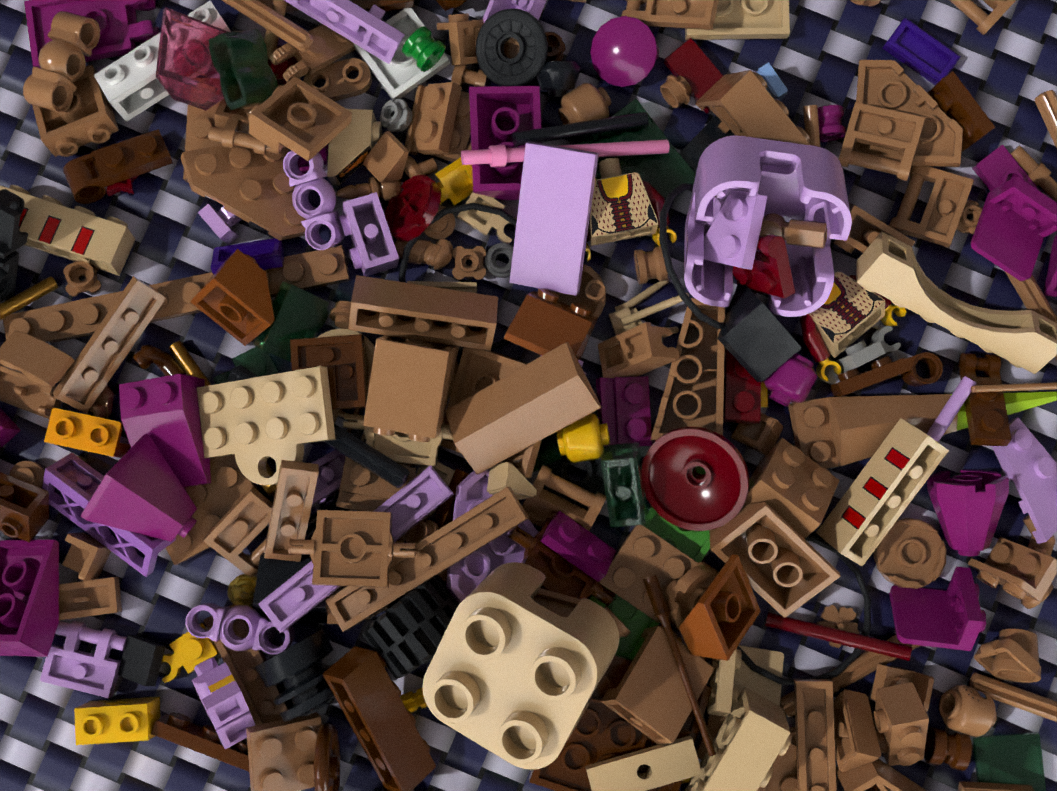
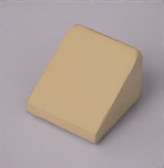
(507, 475)

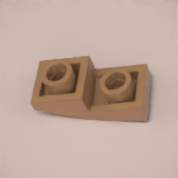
(35, 359)

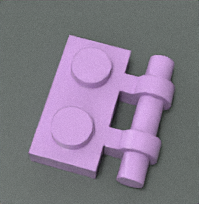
(82, 670)

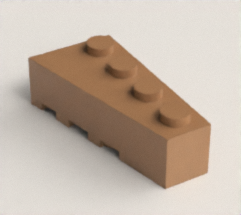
(697, 379)

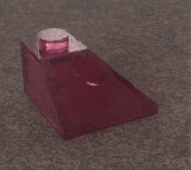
(186, 62)

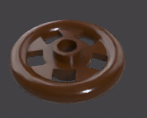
(327, 759)

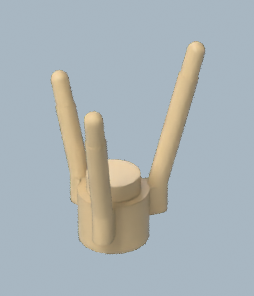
(627, 318)

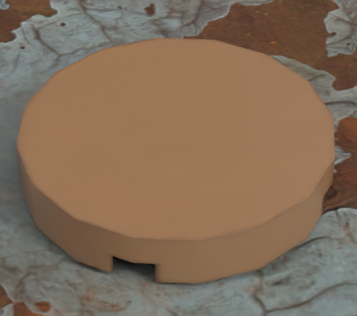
(911, 554)

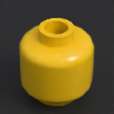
(583, 439)

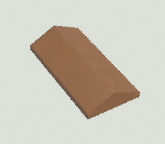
(522, 409)

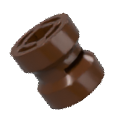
(948, 749)

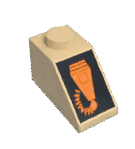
(352, 145)

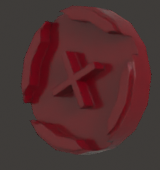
(413, 208)

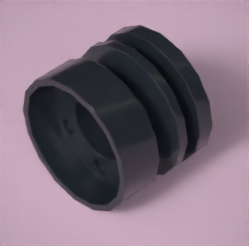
(302, 674)

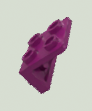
(1014, 227)
(938, 616)

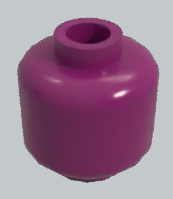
(791, 381)

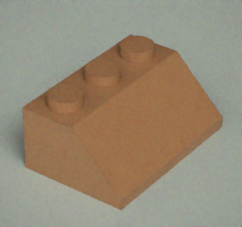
(774, 557)

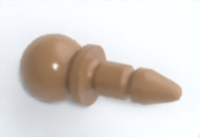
(384, 190)

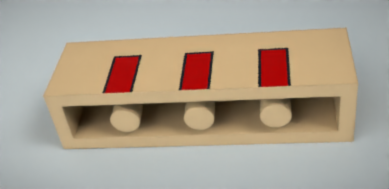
(74, 232)
(882, 492)

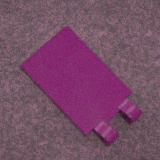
(115, 18)

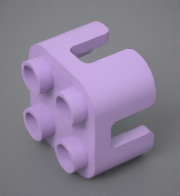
(800, 185)

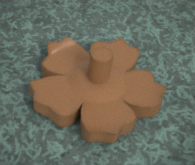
(839, 619)

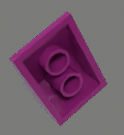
(170, 415)
(28, 596)

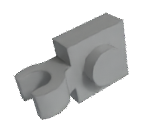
(861, 353)

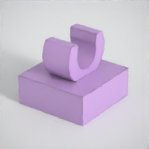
(220, 222)

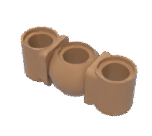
(61, 61)

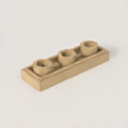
(665, 766)

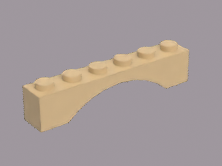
(1017, 336)

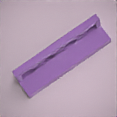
(77, 485)

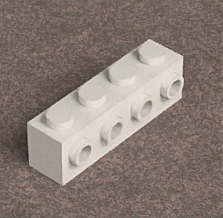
(131, 79)

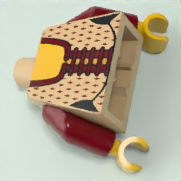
(623, 207)
(843, 320)

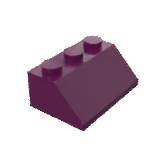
(493, 119)

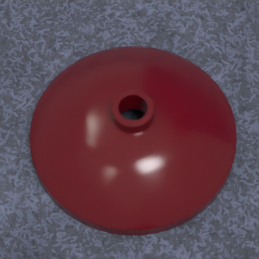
(683, 494)

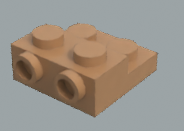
(298, 119)
(86, 120)

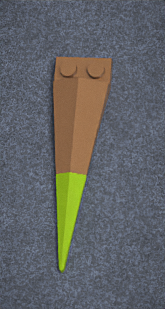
(854, 427)

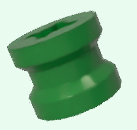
(423, 49)

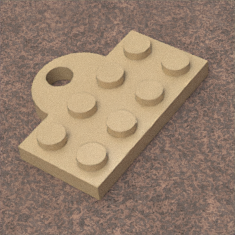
(266, 419)

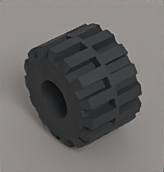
(412, 627)

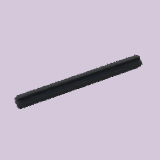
(351, 446)

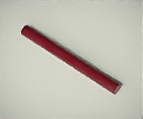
(839, 636)

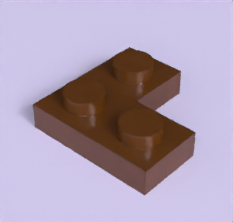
(345, 365)

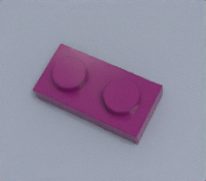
(578, 546)

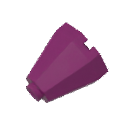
(968, 507)

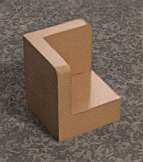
(85, 556)

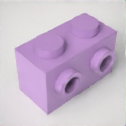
(370, 235)

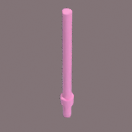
(500, 155)

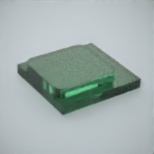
(1010, 759)

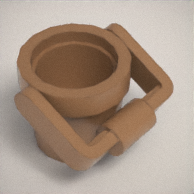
(1014, 655)

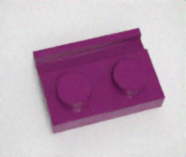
(625, 409)

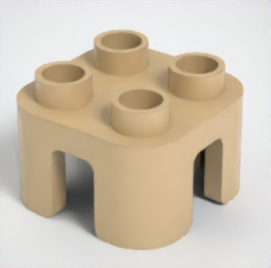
(517, 670)

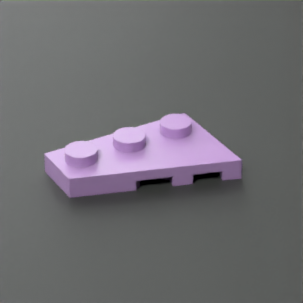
(1034, 476)

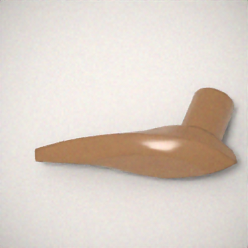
(423, 168)

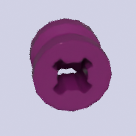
(830, 123)

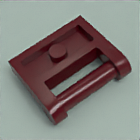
(770, 269)

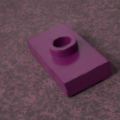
(999, 168)

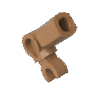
(796, 231)

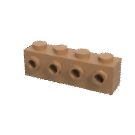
(423, 313)

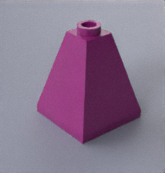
(142, 496)

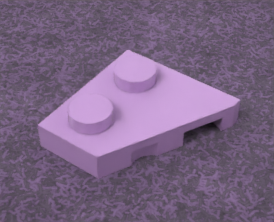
(736, 230)

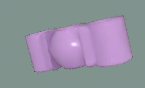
(314, 216)
(223, 628)

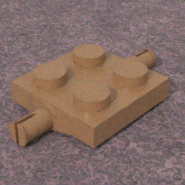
(352, 548)

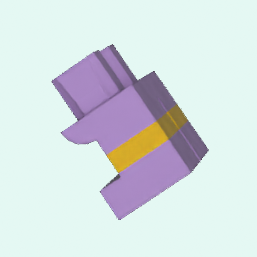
(222, 701)

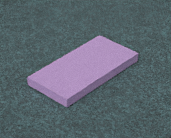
(553, 217)

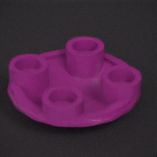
(624, 51)

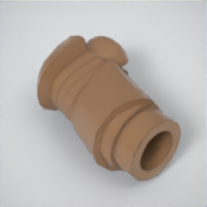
(428, 253)

